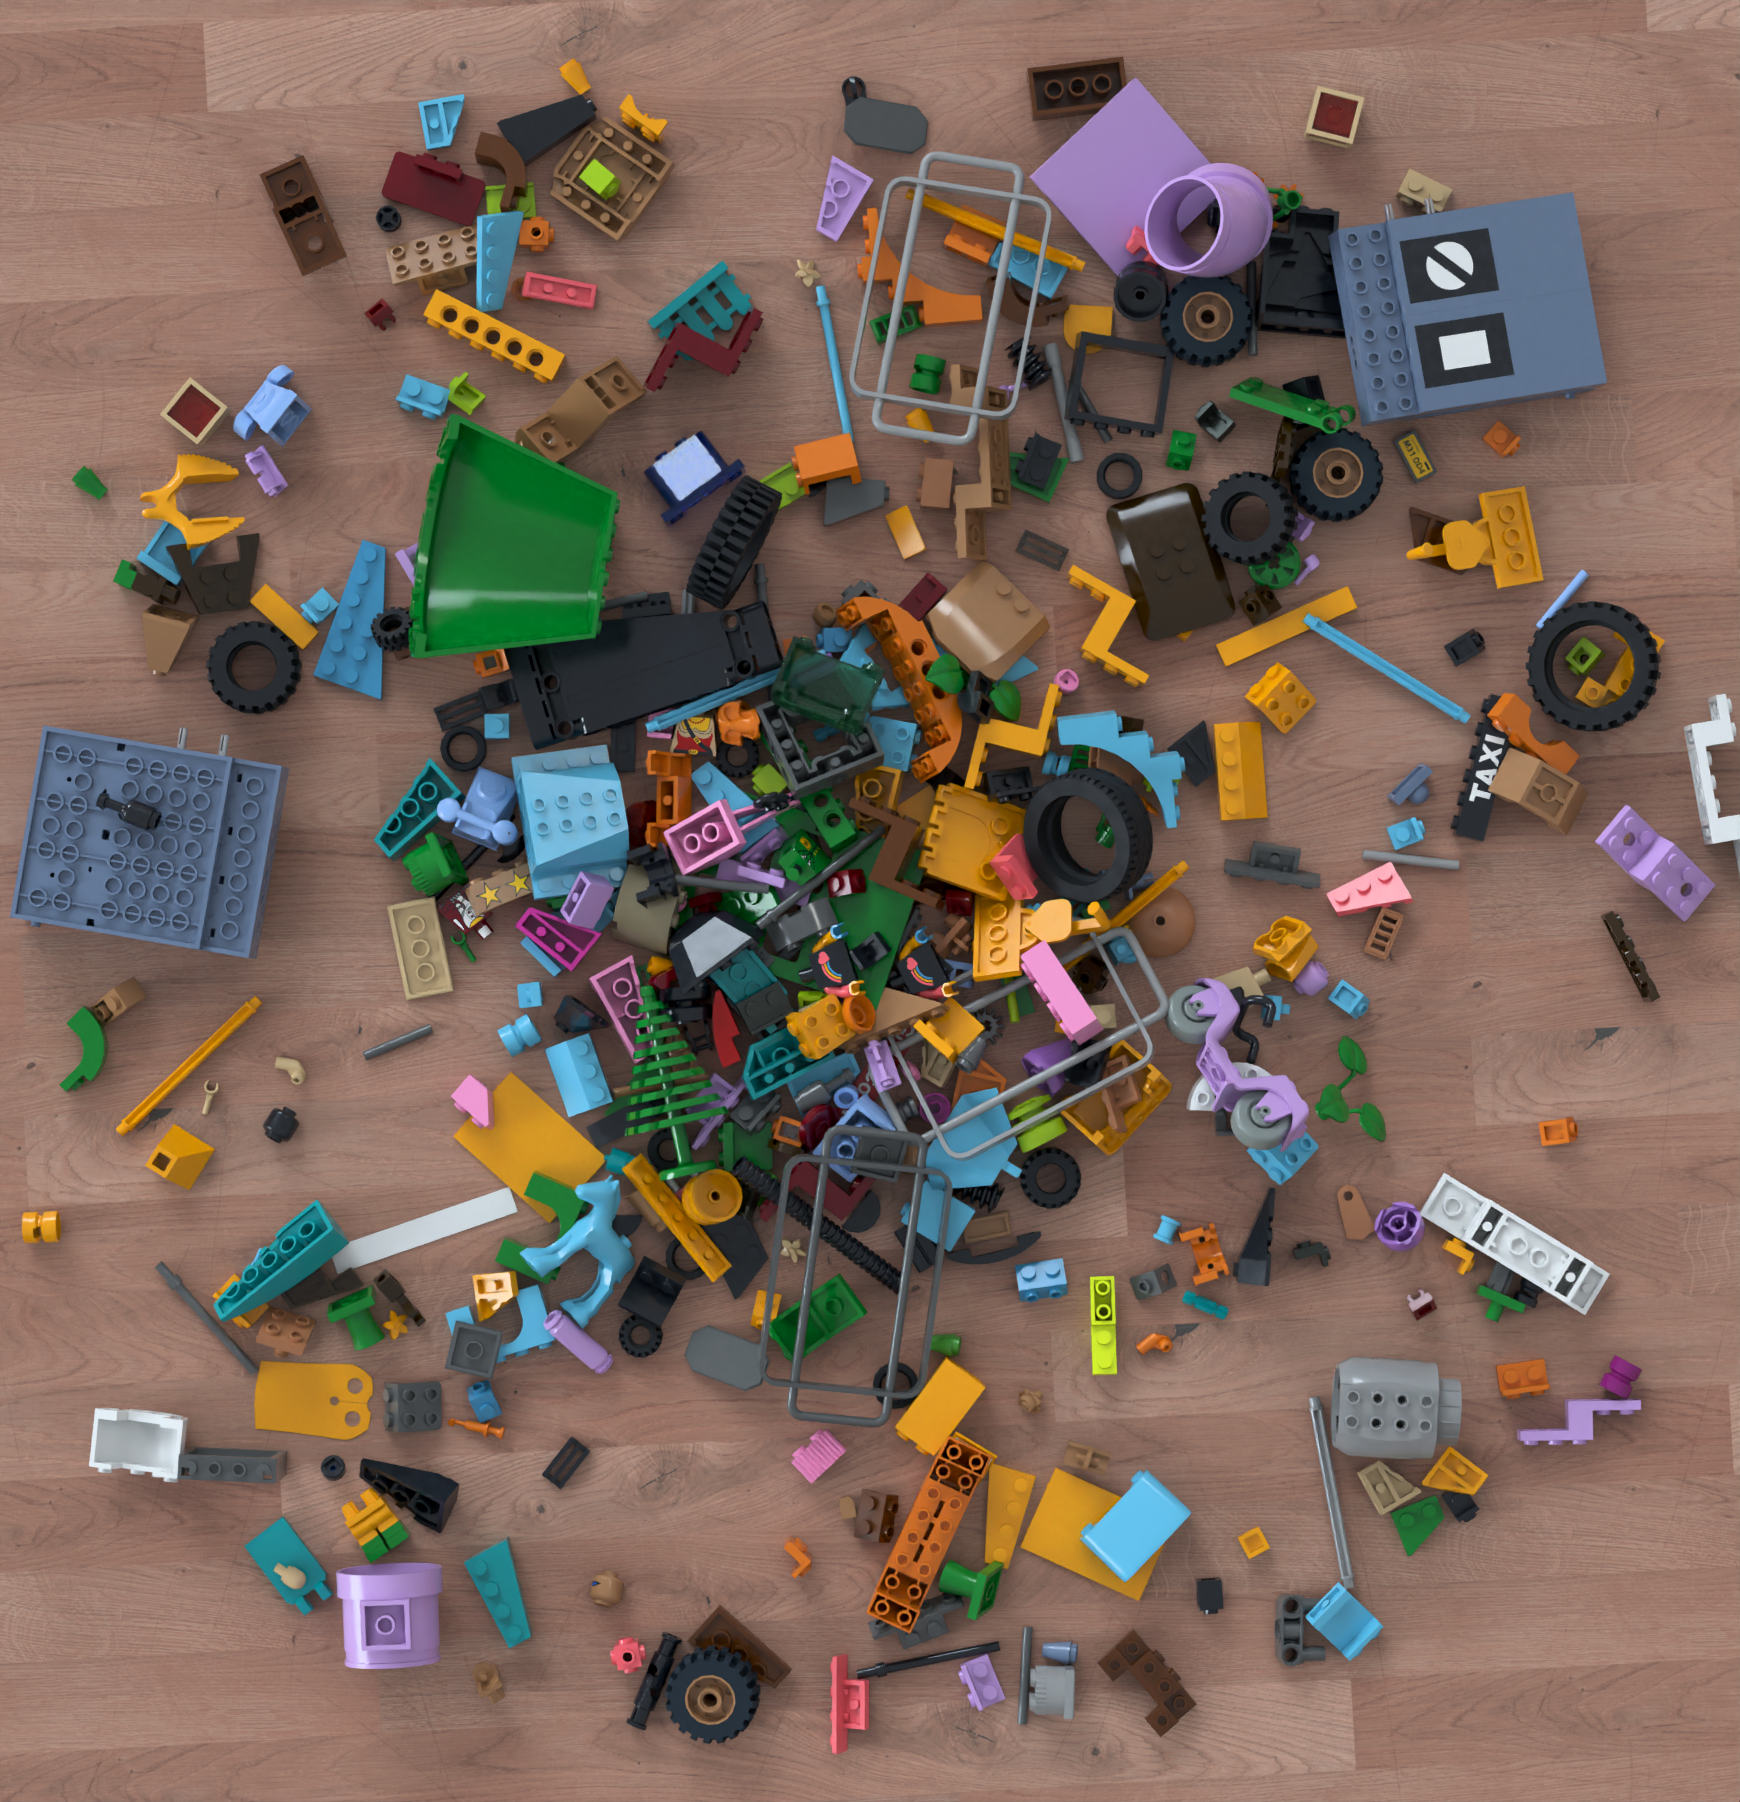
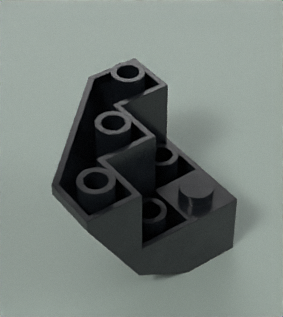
(709, 944)

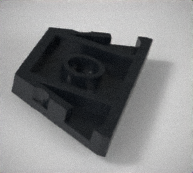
(742, 1249)

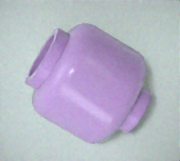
(1311, 978)

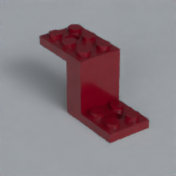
(704, 349)
(836, 1198)

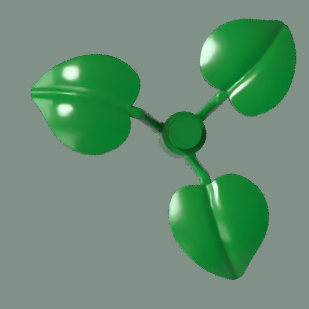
(951, 678)
(1332, 1103)

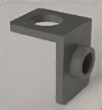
(1151, 1282)

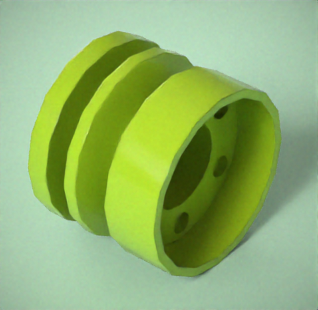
(1041, 1132)

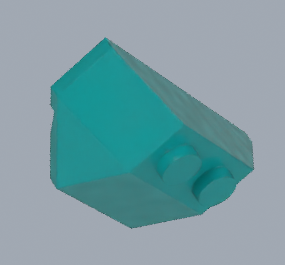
(776, 1062)

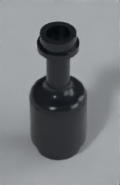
(133, 813)

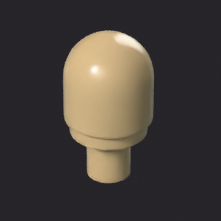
(291, 1576)

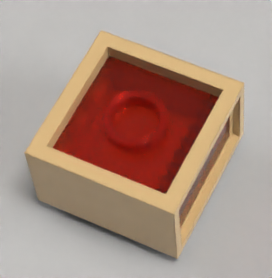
(1333, 117)
(195, 412)

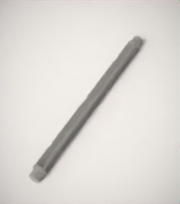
(1331, 1492)

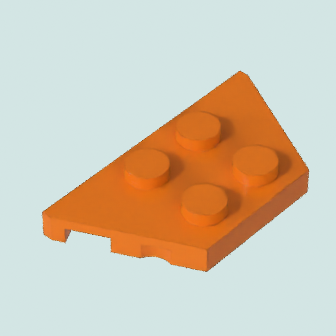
(982, 1079)

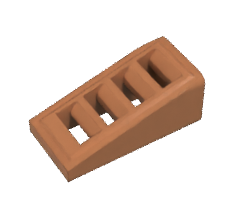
(1391, 936)

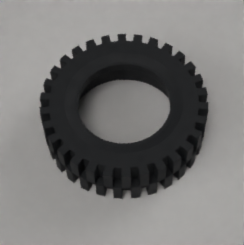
(734, 542)

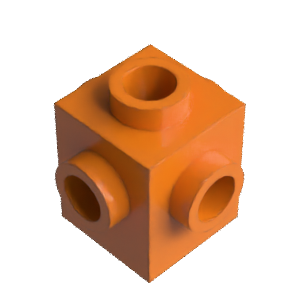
(532, 226)

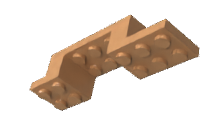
(995, 487)

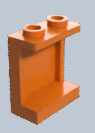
(825, 461)

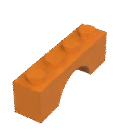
(1512, 717)

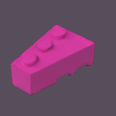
(559, 938)

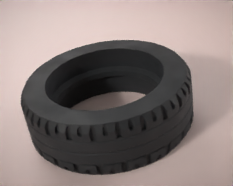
(1047, 848)

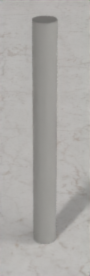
(1410, 859)

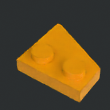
(494, 1292)
(1455, 1474)

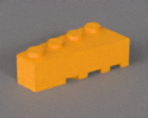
(882, 787)

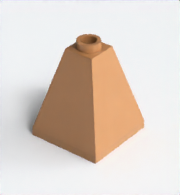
(165, 636)

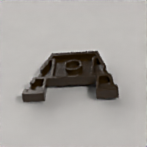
(1283, 448)
(221, 585)
(318, 1286)

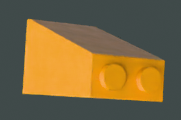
(939, 1406)

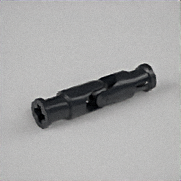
(648, 1696)

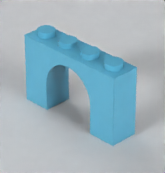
(533, 1331)

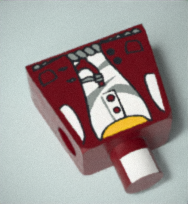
(460, 913)

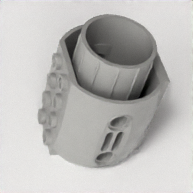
(1393, 1408)

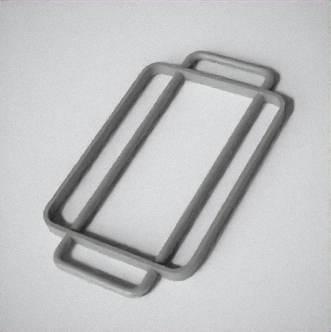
(921, 183)
(1140, 1024)

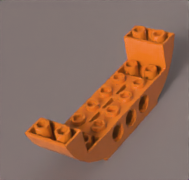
(911, 655)
(927, 1533)

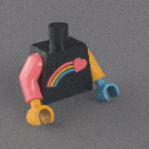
(833, 965)
(922, 969)

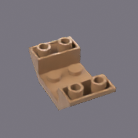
(1539, 789)

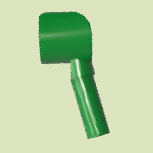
(464, 946)

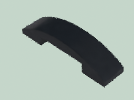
(615, 1124)
(1024, 1242)

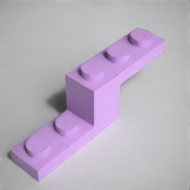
(1578, 1420)

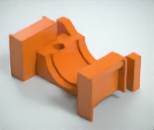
(1205, 1253)

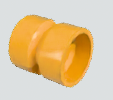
(41, 1227)

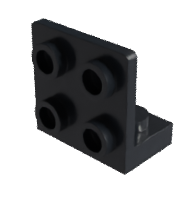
(652, 1292)

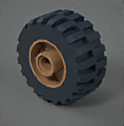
(1204, 342)
(1322, 493)
(718, 1674)

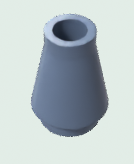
(1062, 1652)

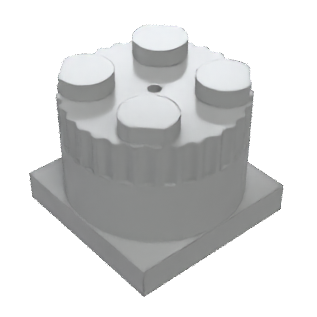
(1053, 1690)

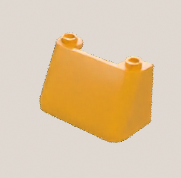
(1091, 1114)

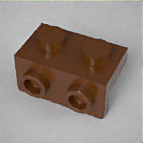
(876, 1516)

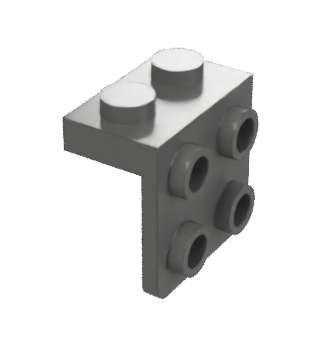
(412, 1406)

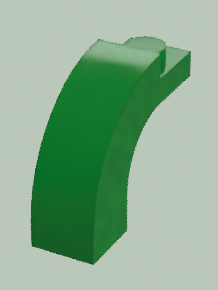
(94, 1048)

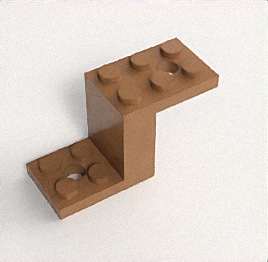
(582, 411)

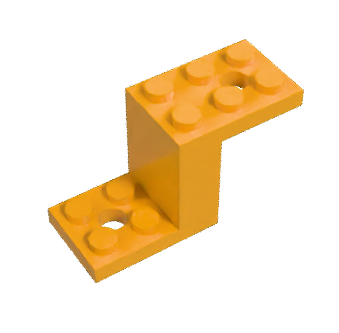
(1107, 626)
(1013, 737)

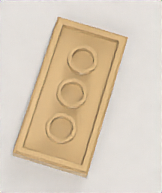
(420, 948)

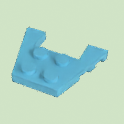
(857, 656)

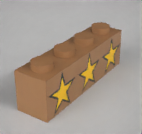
(500, 889)

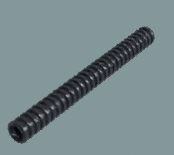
(831, 1233)

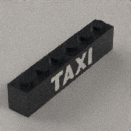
(1486, 759)

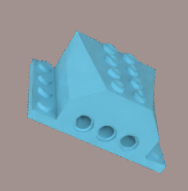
(571, 818)

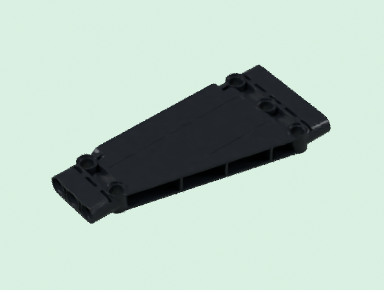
(638, 669)

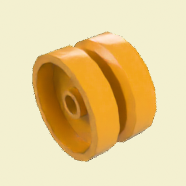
(715, 1184)

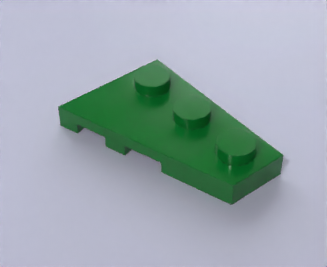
(748, 905)

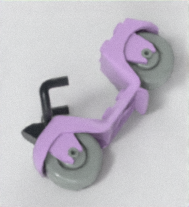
(1262, 1108)

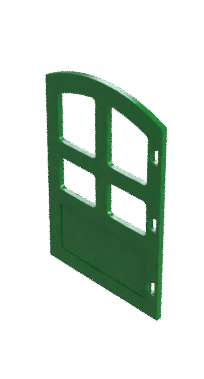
(861, 913)

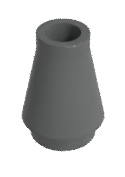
(970, 1057)

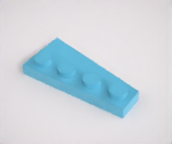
(495, 253)

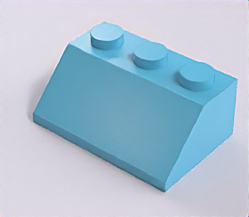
(579, 1074)

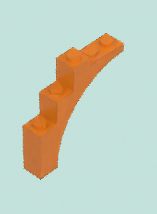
(938, 307)

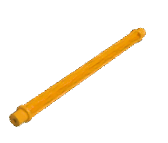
(997, 230)
(1139, 903)
(189, 1065)

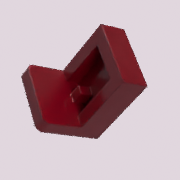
(846, 883)

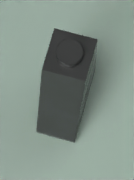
(852, 500)

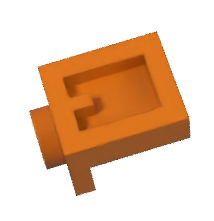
(1502, 440)
(1558, 1131)

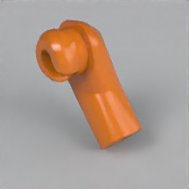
(1155, 1341)

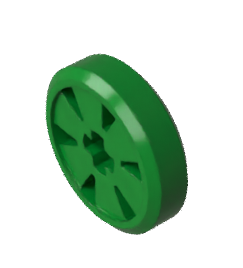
(1280, 577)

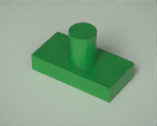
(1498, 1303)

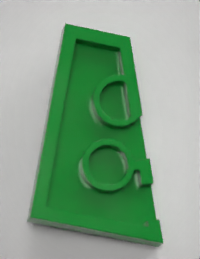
(1051, 484)

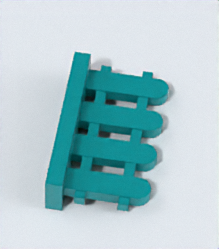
(708, 301)

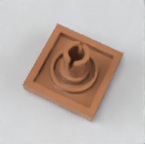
(285, 1332)

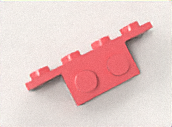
(849, 1704)

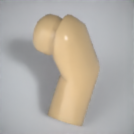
(293, 1067)

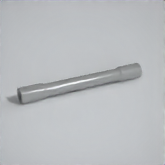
(1072, 441)

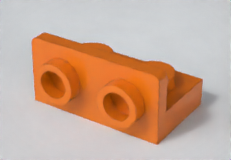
(1522, 1378)

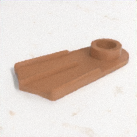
(1354, 1214)

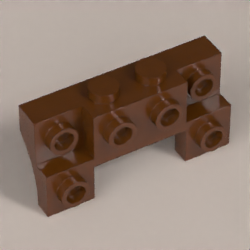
(1148, 1668)

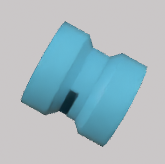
(1051, 762)

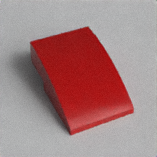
(724, 1030)

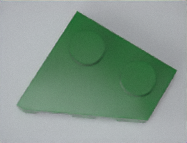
(1417, 1522)

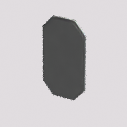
(885, 125)
(725, 1358)

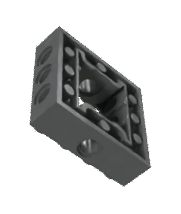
(855, 758)

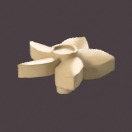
(807, 272)
(793, 1248)

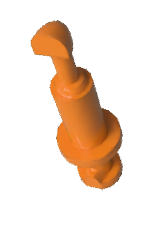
(486, 1428)

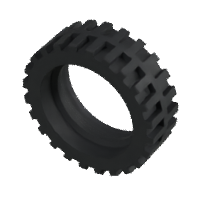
(1541, 666)

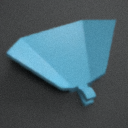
(983, 1168)

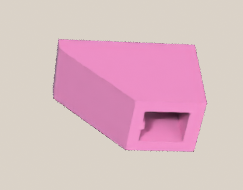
(477, 1100)

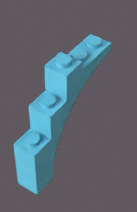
(1102, 730)

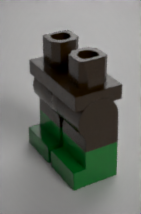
(146, 585)

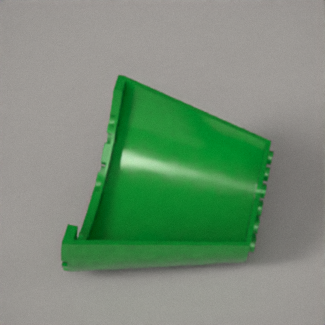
(507, 548)

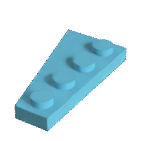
(717, 786)

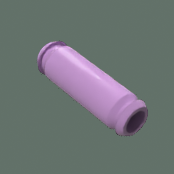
(578, 1342)

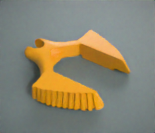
(192, 470)

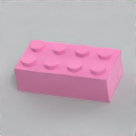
(1057, 987)

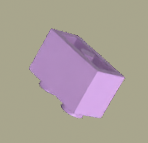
(587, 900)

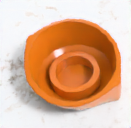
(858, 1013)

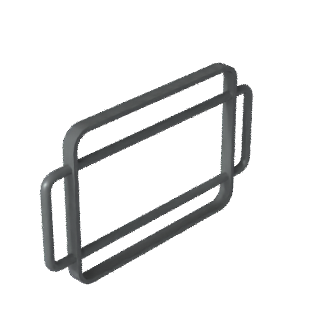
(889, 1391)

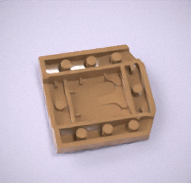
(626, 157)
(986, 622)

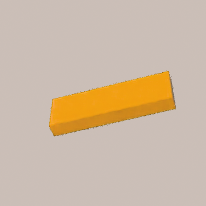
(284, 616)

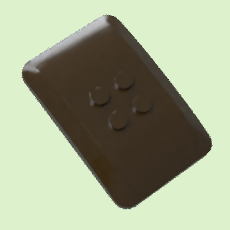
(1169, 562)

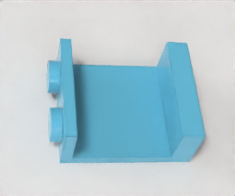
(1344, 1621)

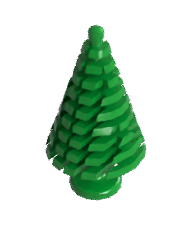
(669, 1092)

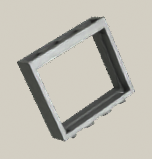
(232, 1464)

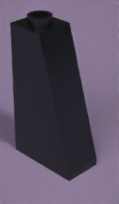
(546, 127)

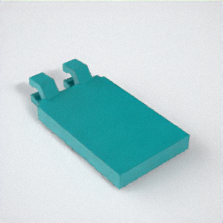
(745, 978)
(284, 1546)

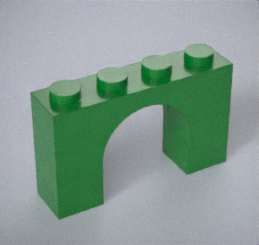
(567, 1207)

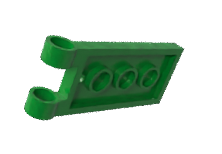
(1291, 405)

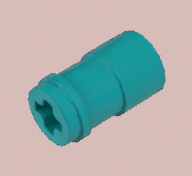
(618, 1160)

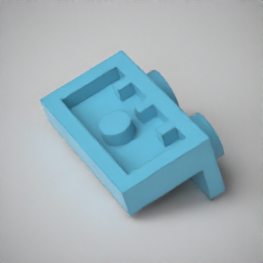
(423, 397)

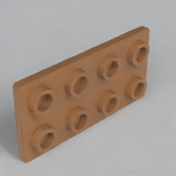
(434, 260)

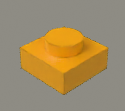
(1253, 1542)

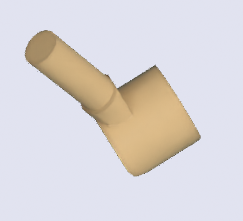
(209, 1096)

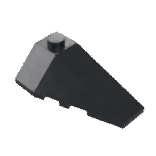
(577, 1017)
(1254, 1258)
(420, 1491)

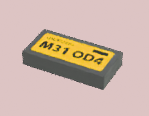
(1415, 456)

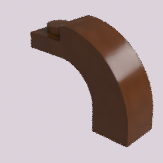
(502, 155)
(1017, 307)

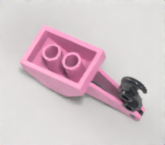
(715, 834)

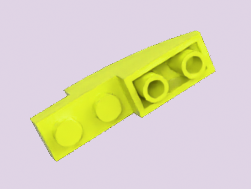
(1103, 1325)

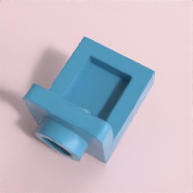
(833, 640)
(483, 1401)

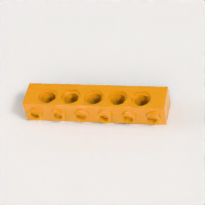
(443, 303)

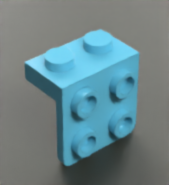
(897, 741)
(1286, 1163)

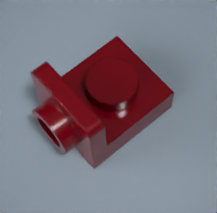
(959, 902)

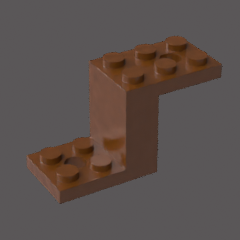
(303, 215)
(897, 852)

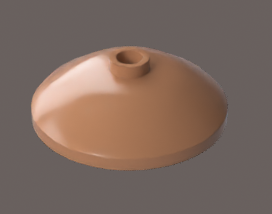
(1174, 933)

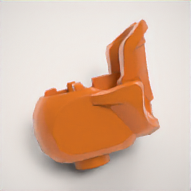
(737, 721)

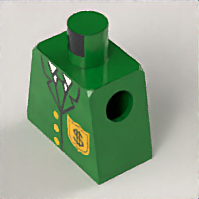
(802, 858)

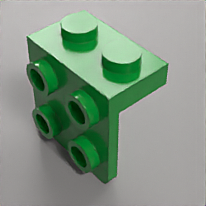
(739, 1144)

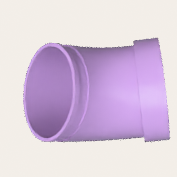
(1243, 228)

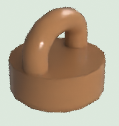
(824, 615)

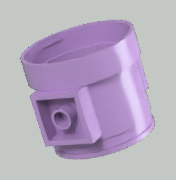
(390, 1614)

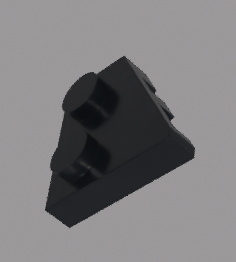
(1197, 754)

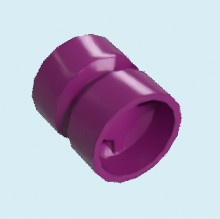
(938, 1105)
(1620, 1377)

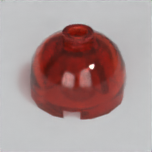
(637, 817)

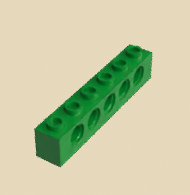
(835, 837)

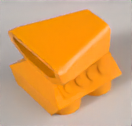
(1286, 947)

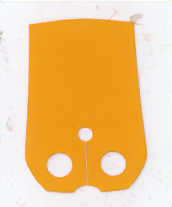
(299, 1395)

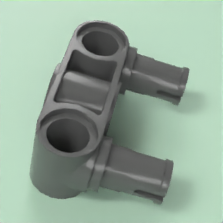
(1290, 1630)

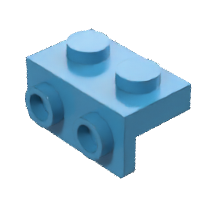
(1041, 1280)

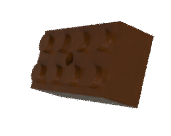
(1052, 87)

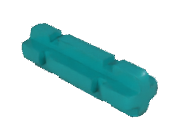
(1205, 1305)

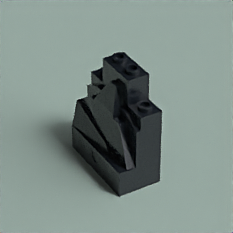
(1299, 278)

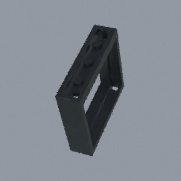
(1124, 345)

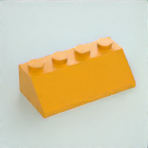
(1239, 771)

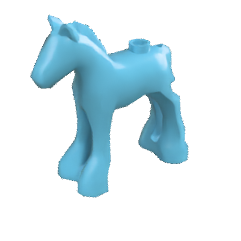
(597, 1237)

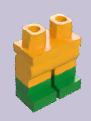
(367, 1521)

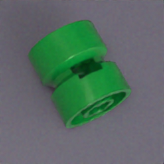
(927, 374)

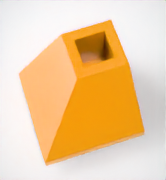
(180, 1157)

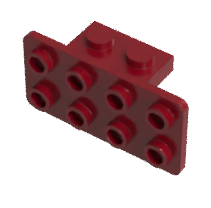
(434, 187)

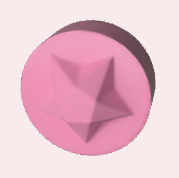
(1067, 681)

